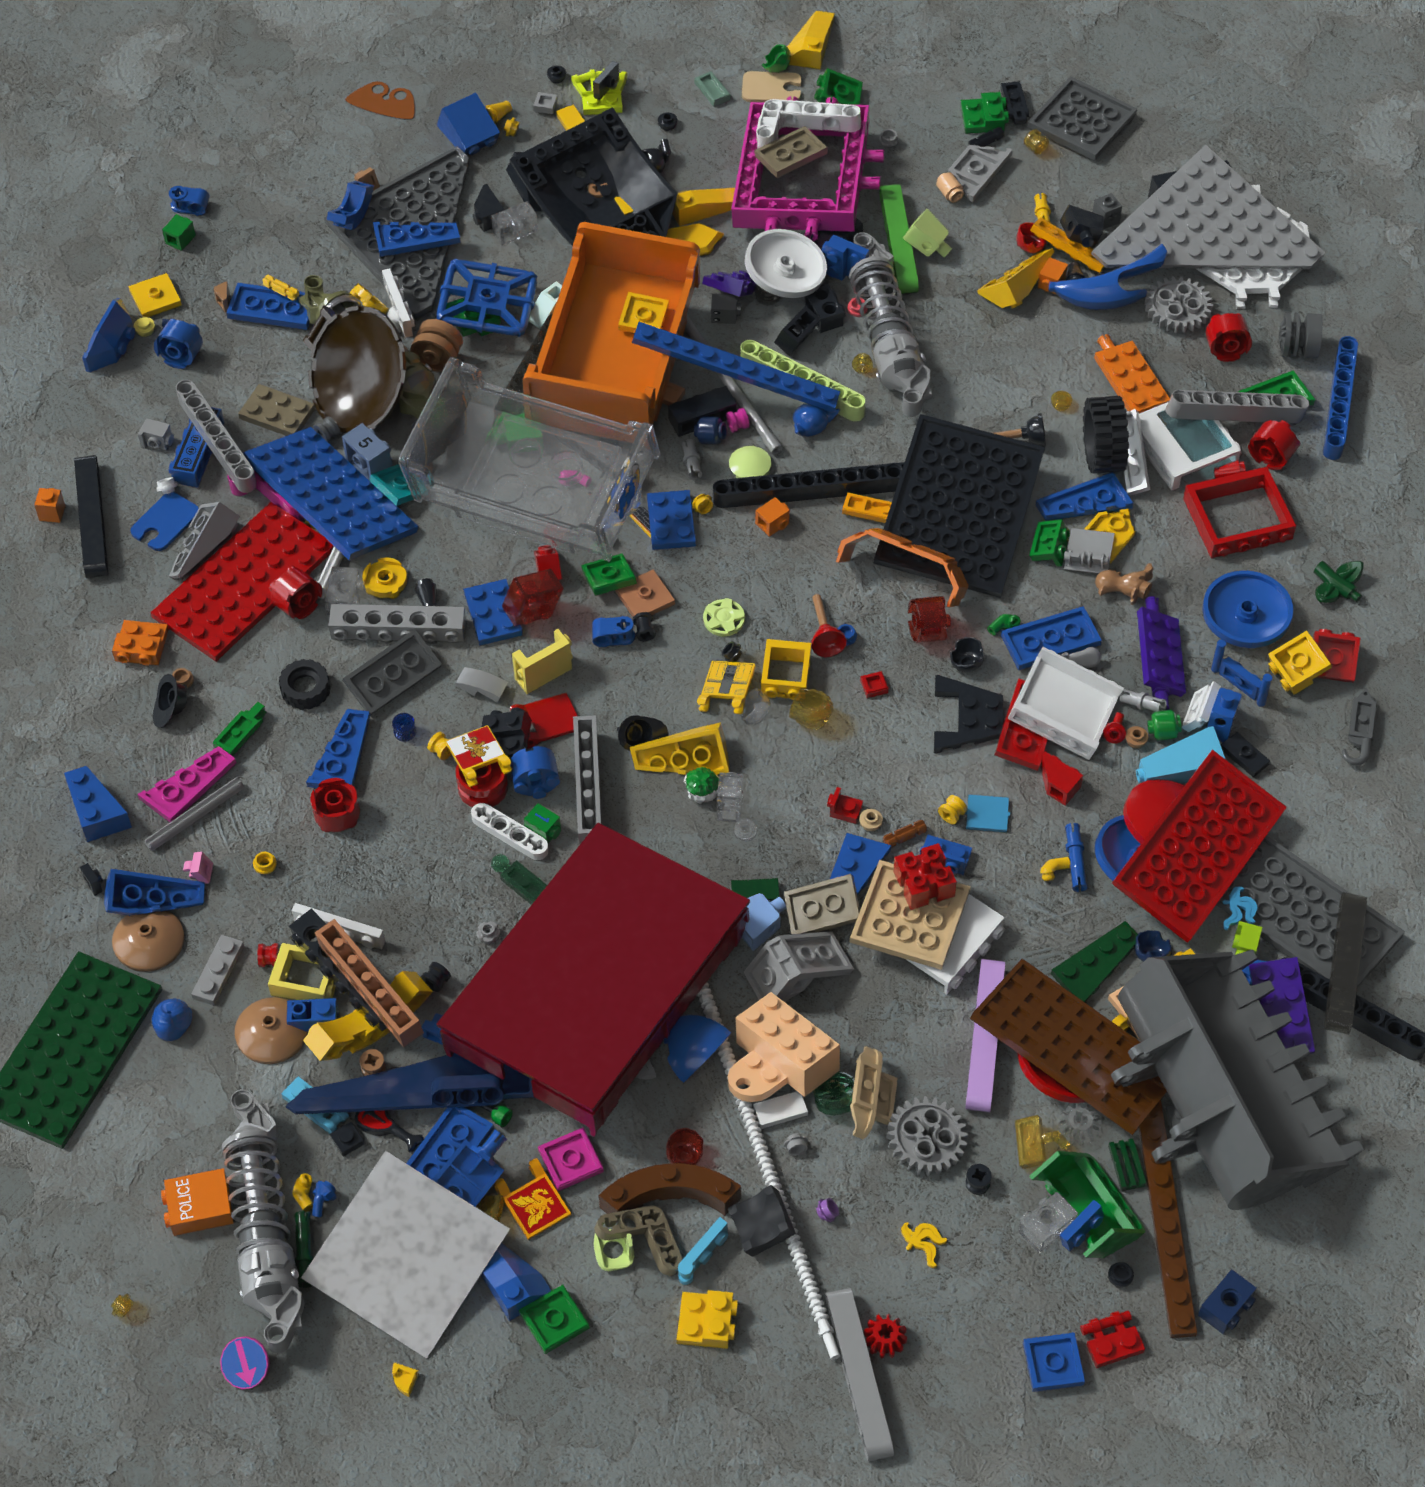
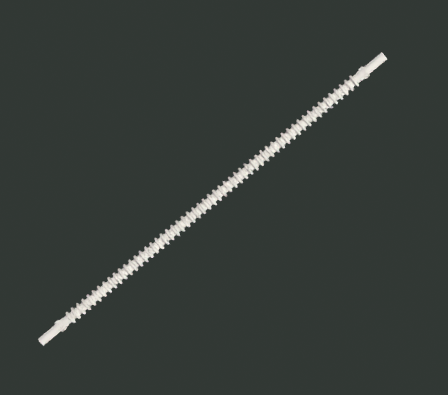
(727, 1058)

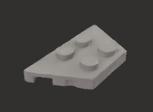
(977, 168)

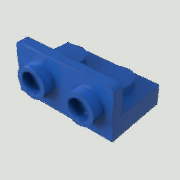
(956, 854)

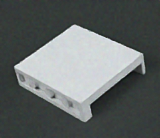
(1065, 703)
(972, 938)

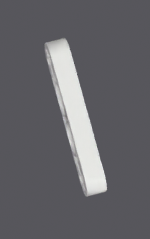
(512, 828)

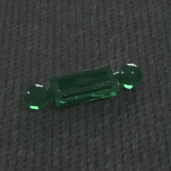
(518, 878)

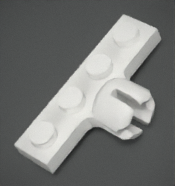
(399, 312)

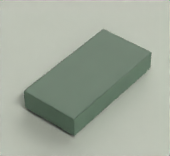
(712, 89)

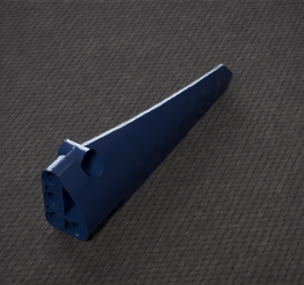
(422, 1085)

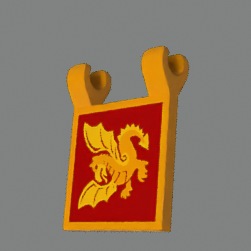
(535, 1204)

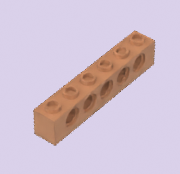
(369, 983)

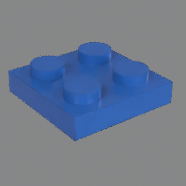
(1053, 1362)

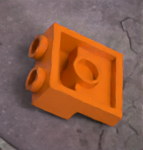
(140, 642)

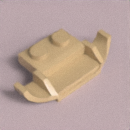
(872, 1093)

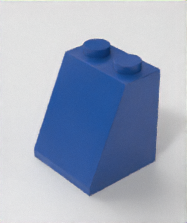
(468, 125)

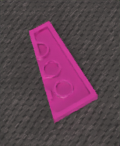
(180, 791)

